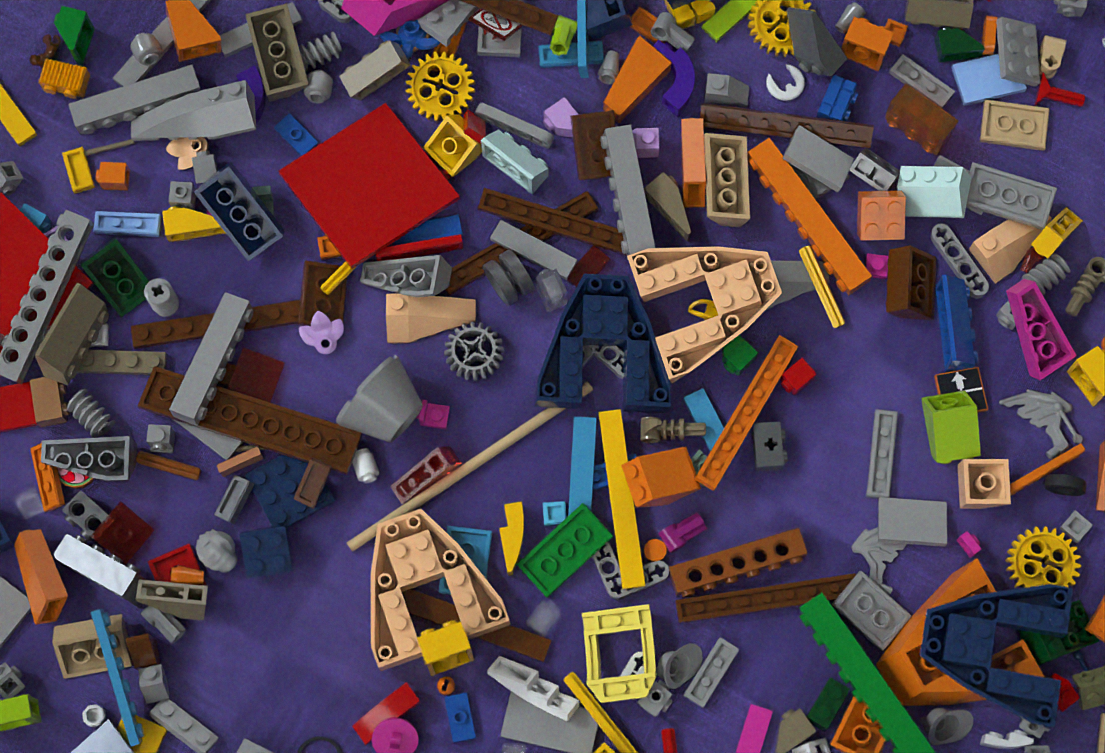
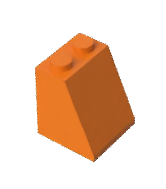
(191, 31)
(661, 477)

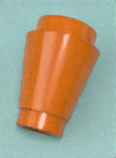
(186, 576)

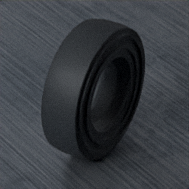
(1065, 485)

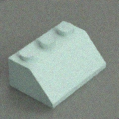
(514, 160)
(934, 191)

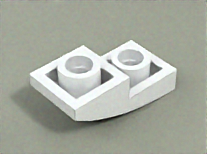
(1013, 740)

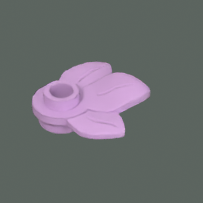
(321, 329)

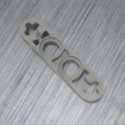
(514, 125)
(962, 259)

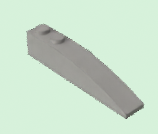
(205, 113)

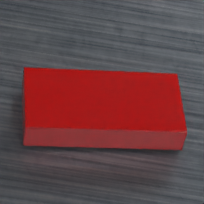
(474, 126)

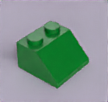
(76, 31)

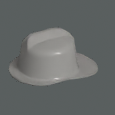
(679, 665)
(946, 725)

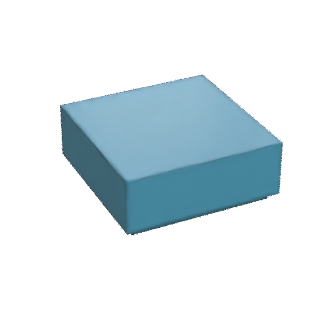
(554, 513)

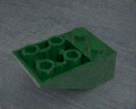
(1049, 648)

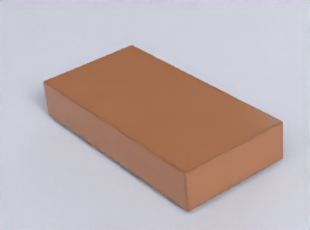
(240, 461)

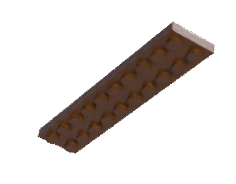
(259, 423)

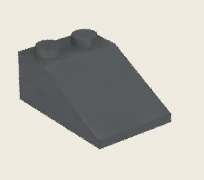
(813, 43)

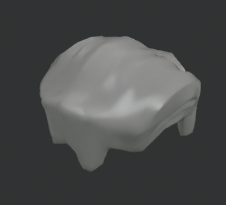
(216, 550)

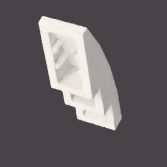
(528, 685)

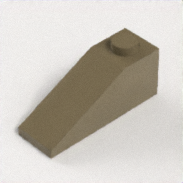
(667, 200)
(177, 599)

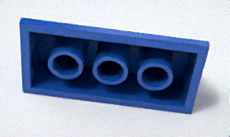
(955, 324)

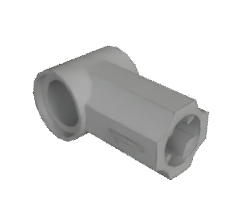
(667, 30)
(165, 623)

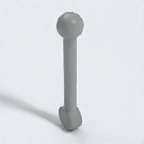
(1076, 437)

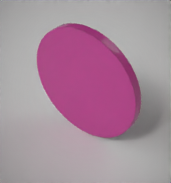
(395, 736)

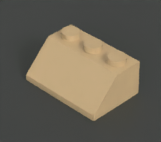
(80, 649)

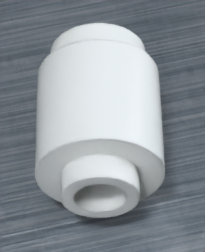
(365, 466)

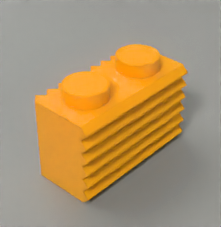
(64, 78)

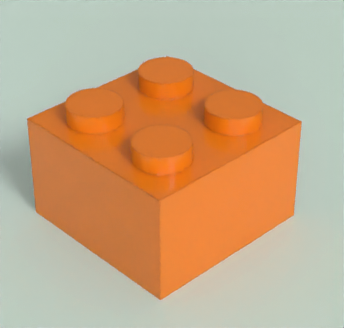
(867, 43)
(881, 215)

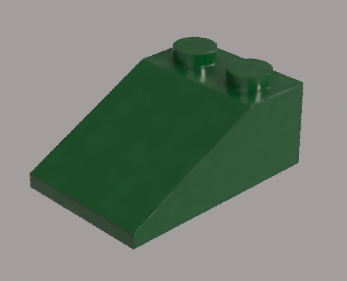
(116, 276)

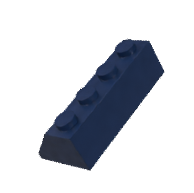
(239, 211)

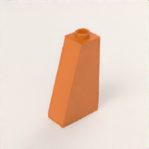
(636, 79)
(693, 162)
(40, 577)

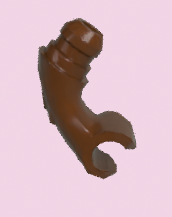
(51, 49)

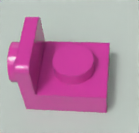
(434, 415)

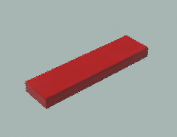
(421, 248)

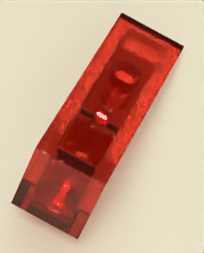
(426, 473)

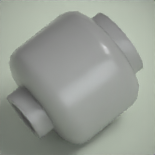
(146, 49)
(319, 86)

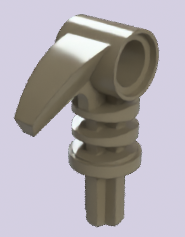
(1087, 285)
(653, 429)

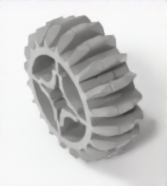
(482, 335)

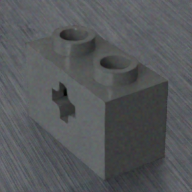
(768, 433)

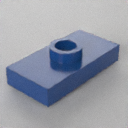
(295, 135)
(460, 717)

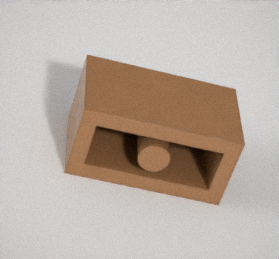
(48, 401)

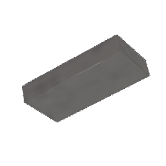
(234, 499)

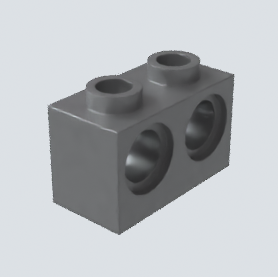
(875, 170)
(91, 514)

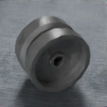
(508, 277)

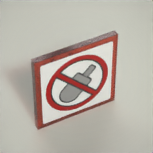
(495, 24)

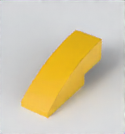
(512, 535)

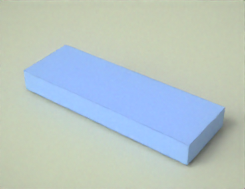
(127, 223)

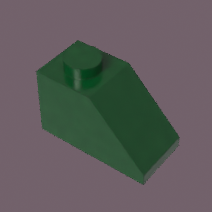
(956, 45)

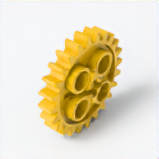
(772, 9)
(448, 69)
(1048, 544)

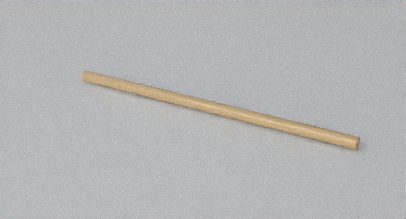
(463, 470)

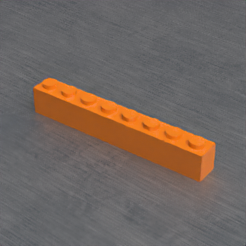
(808, 216)

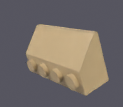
(727, 179)

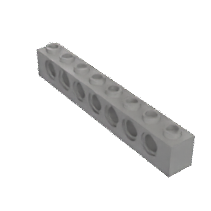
(54, 289)

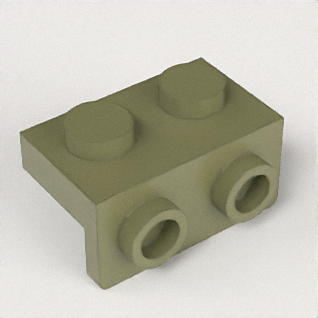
(1091, 687)

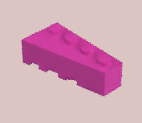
(1038, 330)

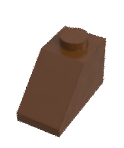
(143, 651)

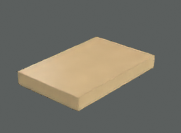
(1014, 125)

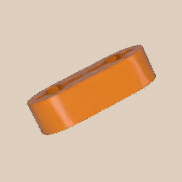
(989, 34)

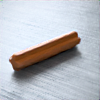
(168, 465)

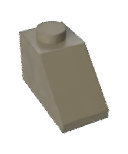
(792, 731)

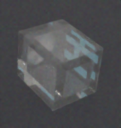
(544, 618)

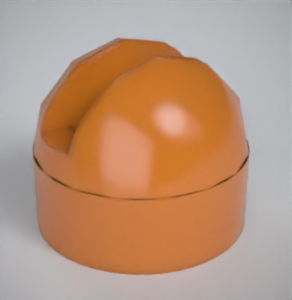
(450, 688)

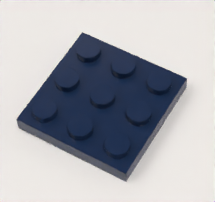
(276, 487)

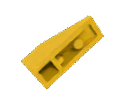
(189, 224)
(1056, 232)

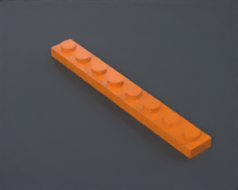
(746, 413)

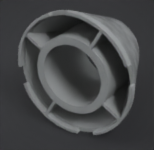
(383, 403)

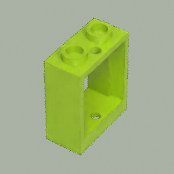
(19, 712)

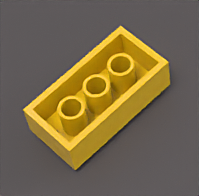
(445, 647)

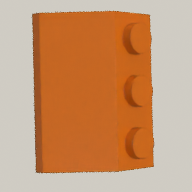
(857, 732)

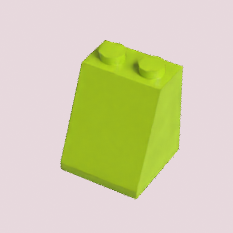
(952, 426)

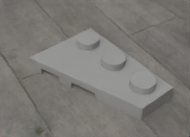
(446, 20)

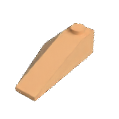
(1004, 247)
(421, 317)

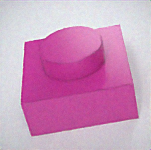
(877, 265)
(969, 544)

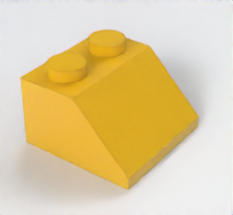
(451, 146)
(1089, 375)

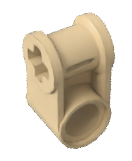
(1051, 54)

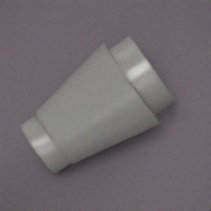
(850, 12)
(610, 68)

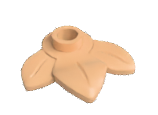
(185, 150)

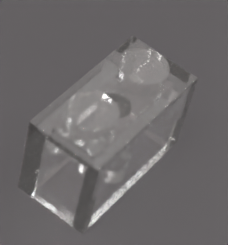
(551, 289)

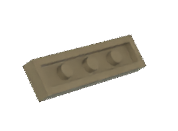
(122, 362)

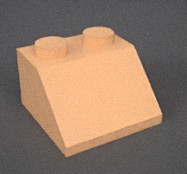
(983, 483)

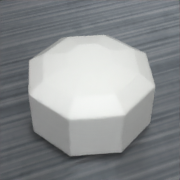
(94, 715)

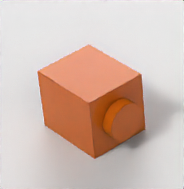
(113, 176)

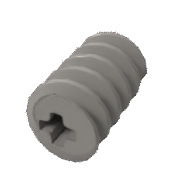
(320, 51)
(1048, 272)
(161, 297)
(89, 415)

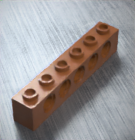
(791, 540)

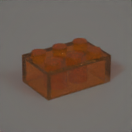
(921, 119)

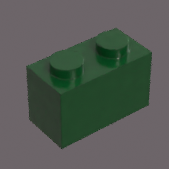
(827, 704)

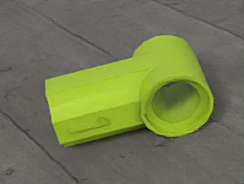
(563, 34)

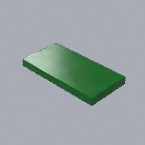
(565, 550)

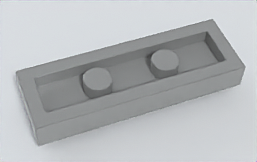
(922, 81)
(711, 672)
(183, 726)

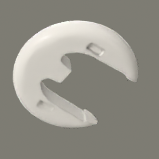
(791, 91)

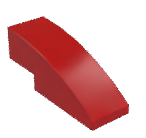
(393, 706)

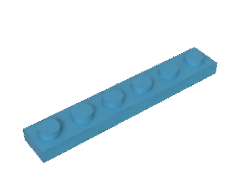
(120, 685)

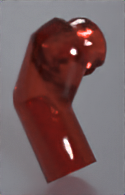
(1030, 258)

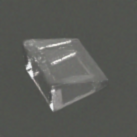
(29, 503)
(514, 748)

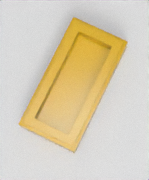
(78, 170)

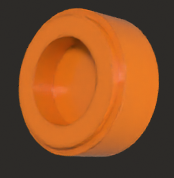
(655, 550)

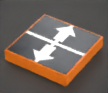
(963, 380)

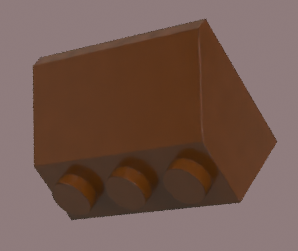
(911, 283)

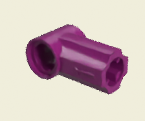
(677, 535)

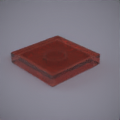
(256, 375)
(122, 532)

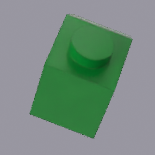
(738, 355)

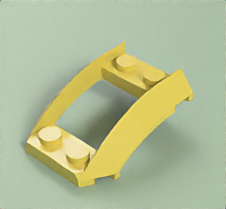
(619, 621)

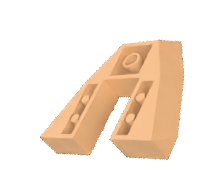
(740, 286)
(413, 553)

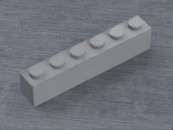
(132, 100)
(628, 189)
(211, 359)

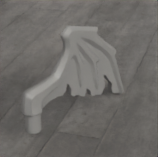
(1040, 410)
(875, 554)

